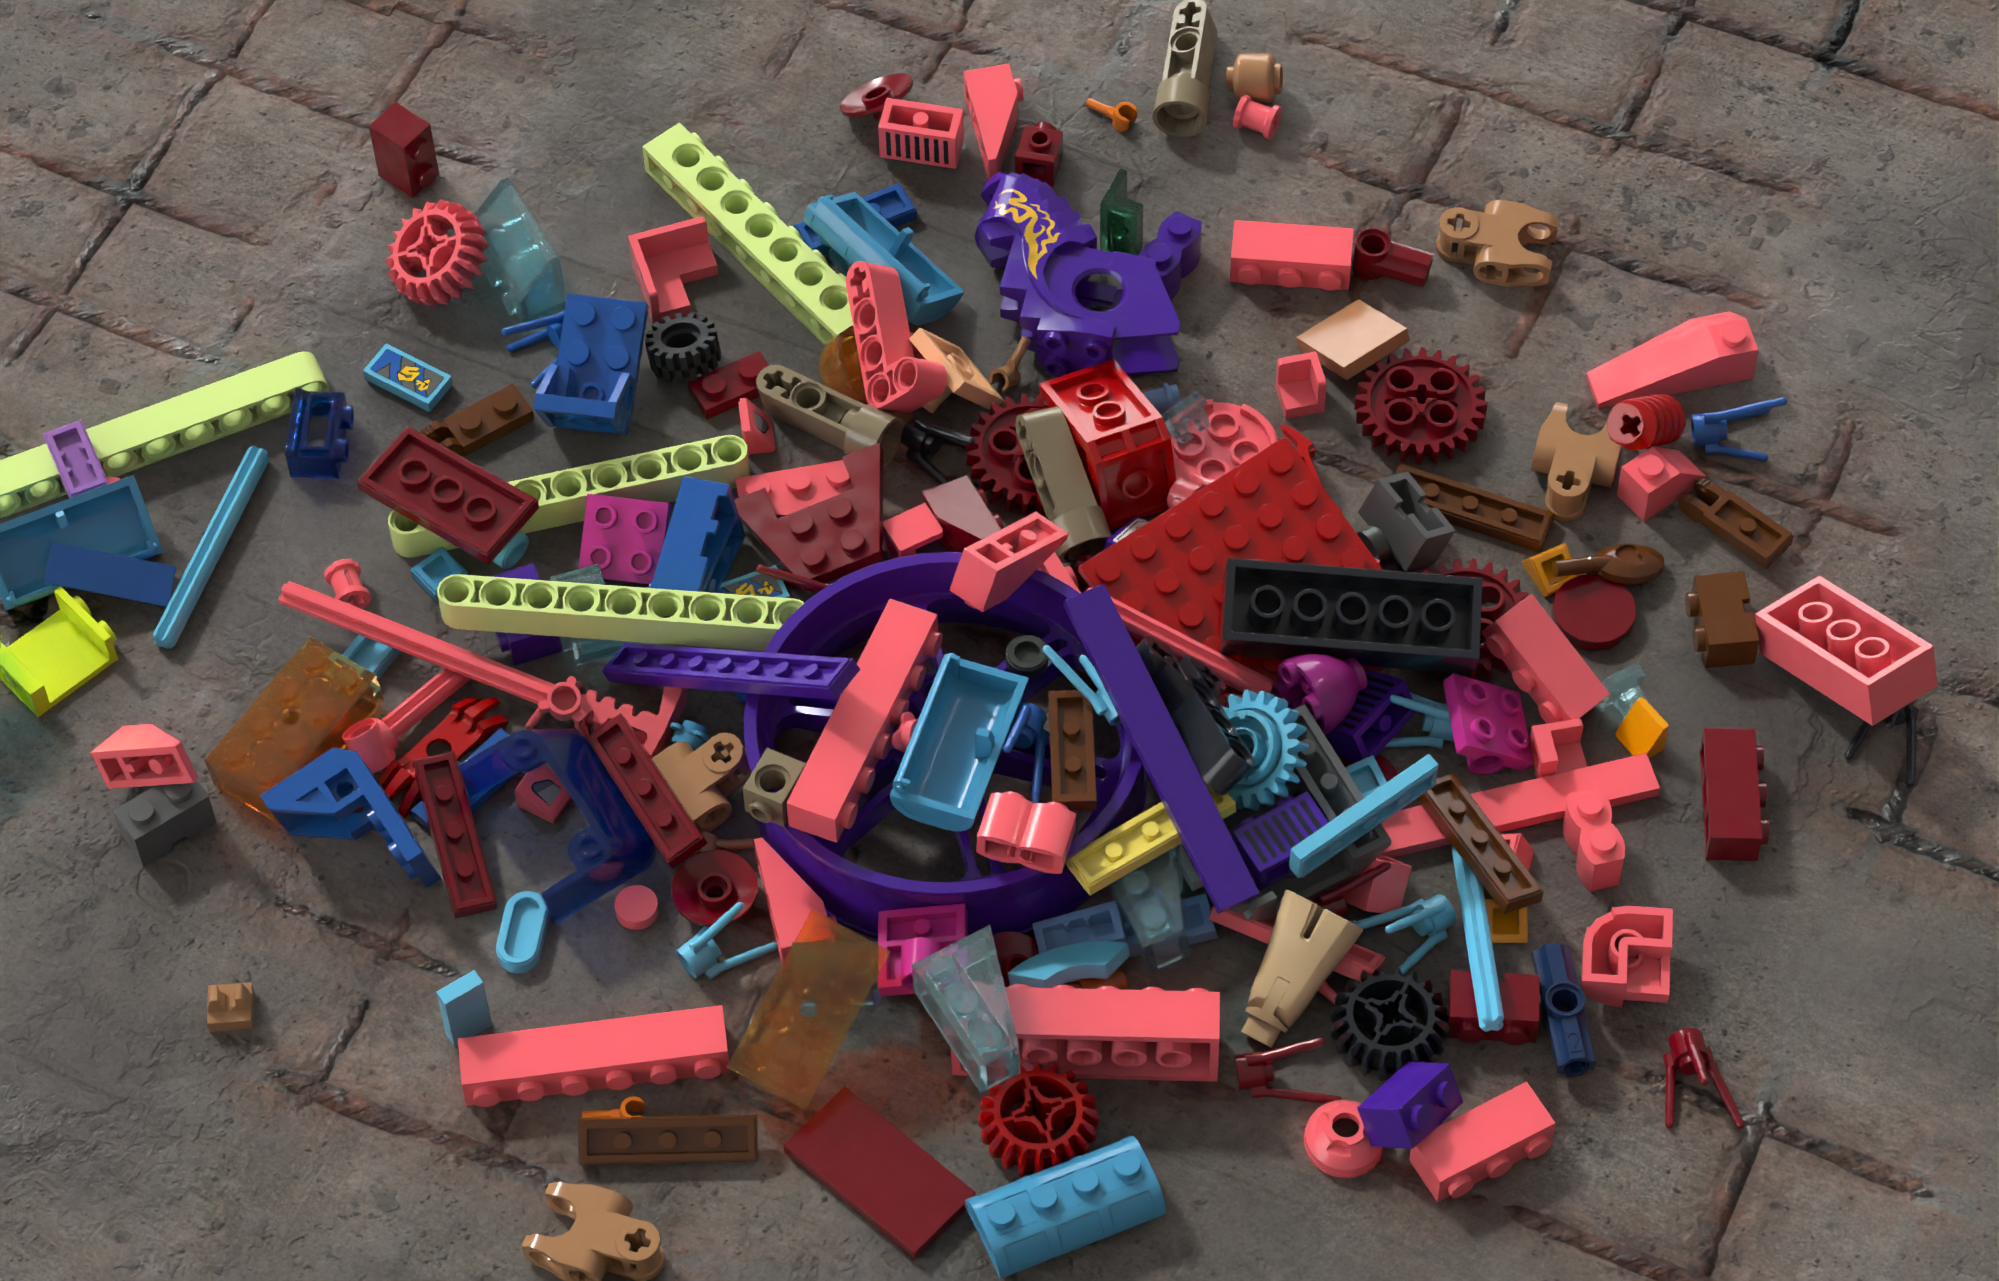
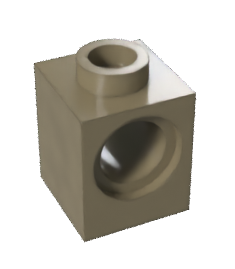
(771, 772)

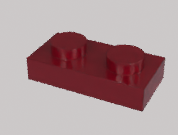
(727, 385)

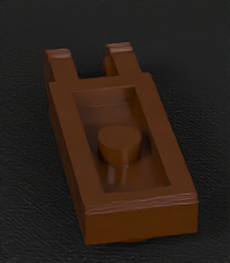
(482, 422)
(1736, 522)

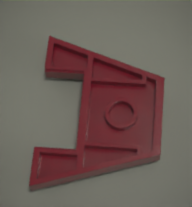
(829, 535)

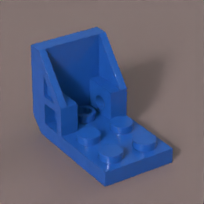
(595, 366)
(322, 802)

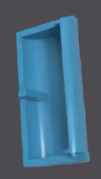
(864, 235)
(101, 520)
(956, 743)
(1067, 1206)

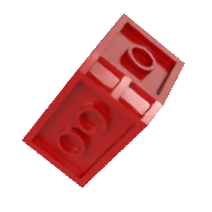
(1117, 439)

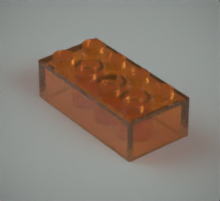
(293, 723)
(794, 1051)

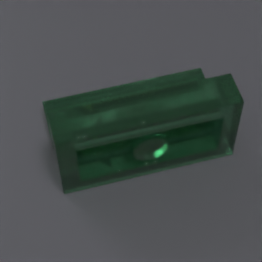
(1120, 219)

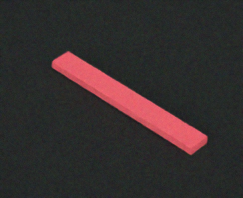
(1528, 802)

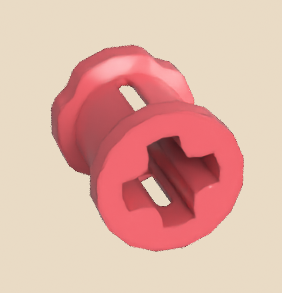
(1257, 117)
(347, 585)

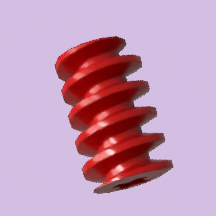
(1646, 422)

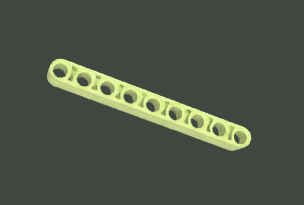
(167, 428)
(627, 476)
(603, 612)

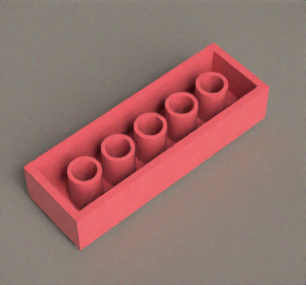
(1116, 1032)

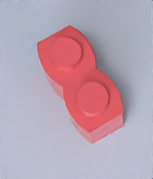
(1026, 832)
(1593, 839)

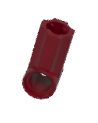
(1379, 256)

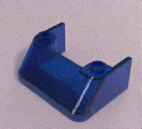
(603, 853)

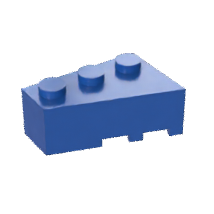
(700, 538)

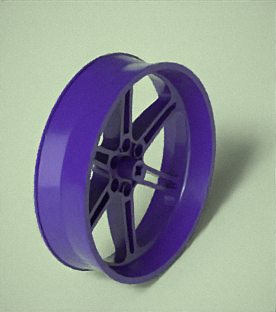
(848, 615)

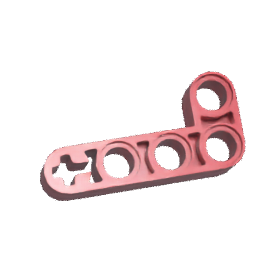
(882, 335)

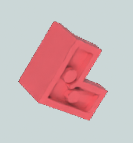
(667, 260)

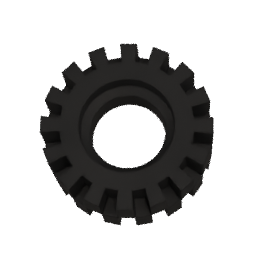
(683, 347)

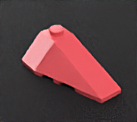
(1683, 359)

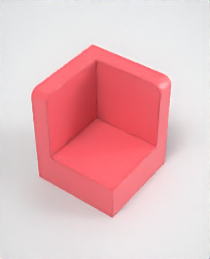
(1300, 385)
(910, 531)
(1557, 747)
(1384, 891)

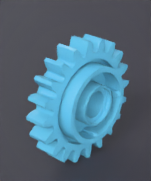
(1272, 730)

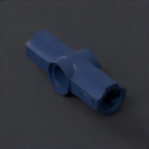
(1566, 1030)

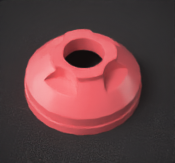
(1337, 1154)

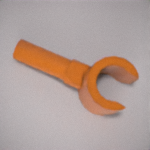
(1117, 114)
(630, 1104)

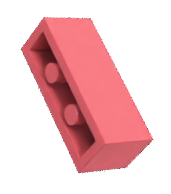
(1291, 255)
(1544, 662)
(1483, 1142)

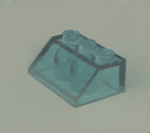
(520, 256)

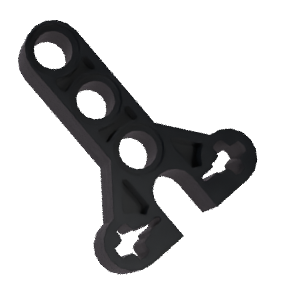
(1192, 699)

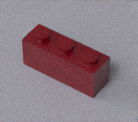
(1732, 794)

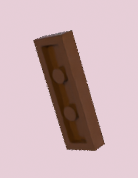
(1072, 750)

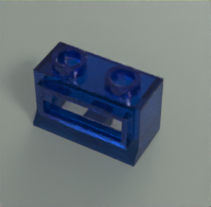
(318, 460)

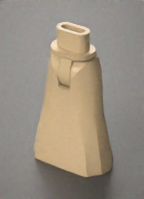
(1297, 961)

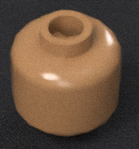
(1255, 76)

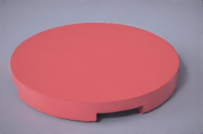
(1230, 440)

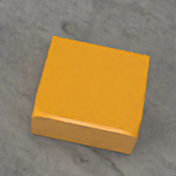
(1540, 570)
(1643, 730)
(1507, 927)

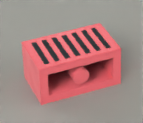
(921, 133)

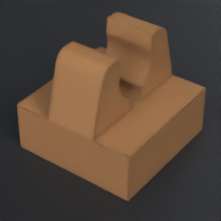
(230, 1007)

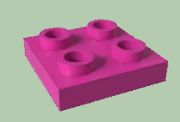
(624, 537)
(1487, 725)
(912, 936)

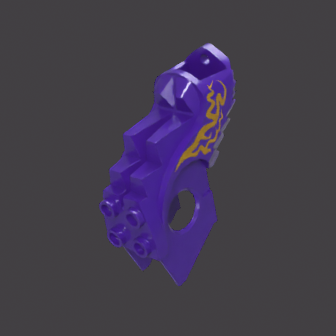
(1047, 288)

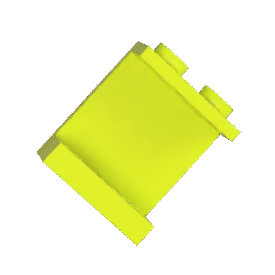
(57, 655)

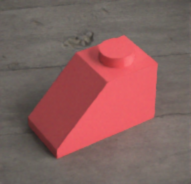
(1656, 480)

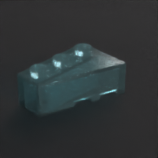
(1156, 909)
(971, 1007)

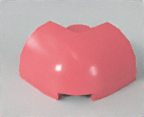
(1628, 956)

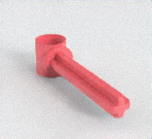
(378, 738)

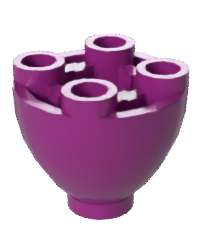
(1321, 683)

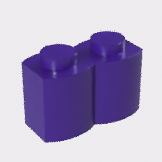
(1175, 249)

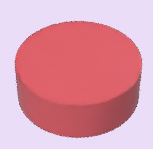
(636, 907)

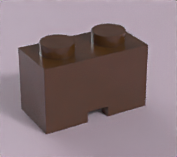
(1722, 627)

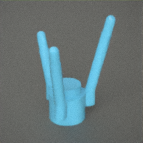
(1100, 700)
(1435, 721)
(1426, 917)
(701, 951)

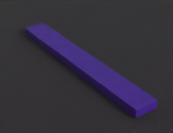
(731, 670)
(1161, 748)

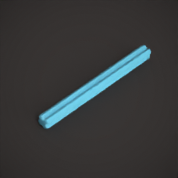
(210, 547)
(1479, 946)

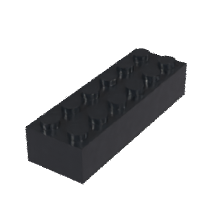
(1351, 613)

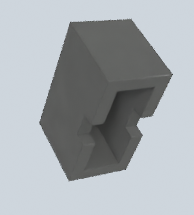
(1411, 527)
(163, 817)

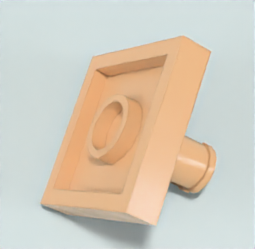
(962, 374)

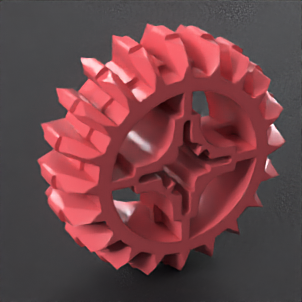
(447, 260)

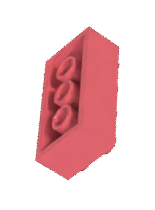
(1846, 650)

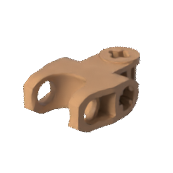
(1495, 242)
(1573, 463)
(705, 776)
(599, 1239)

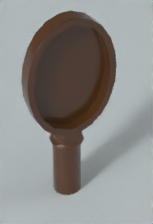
(1618, 563)

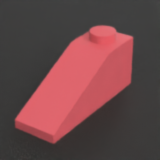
(993, 110)
(1005, 560)
(143, 757)
(786, 896)

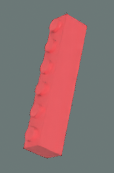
(863, 721)
(593, 1056)

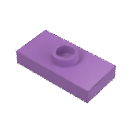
(75, 458)

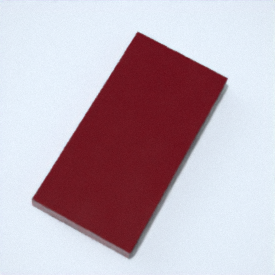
(448, 495)
(879, 1172)

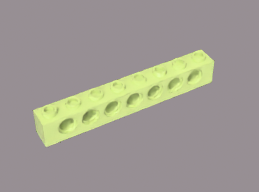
(750, 231)

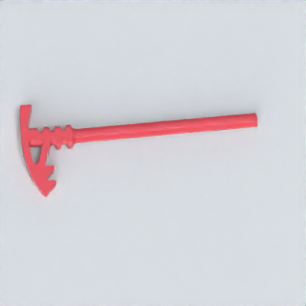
(650, 728)

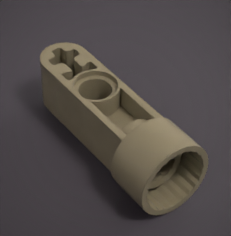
(1184, 92)
(834, 415)
(1062, 482)

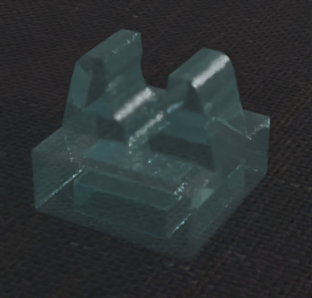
(1184, 411)
(1624, 688)

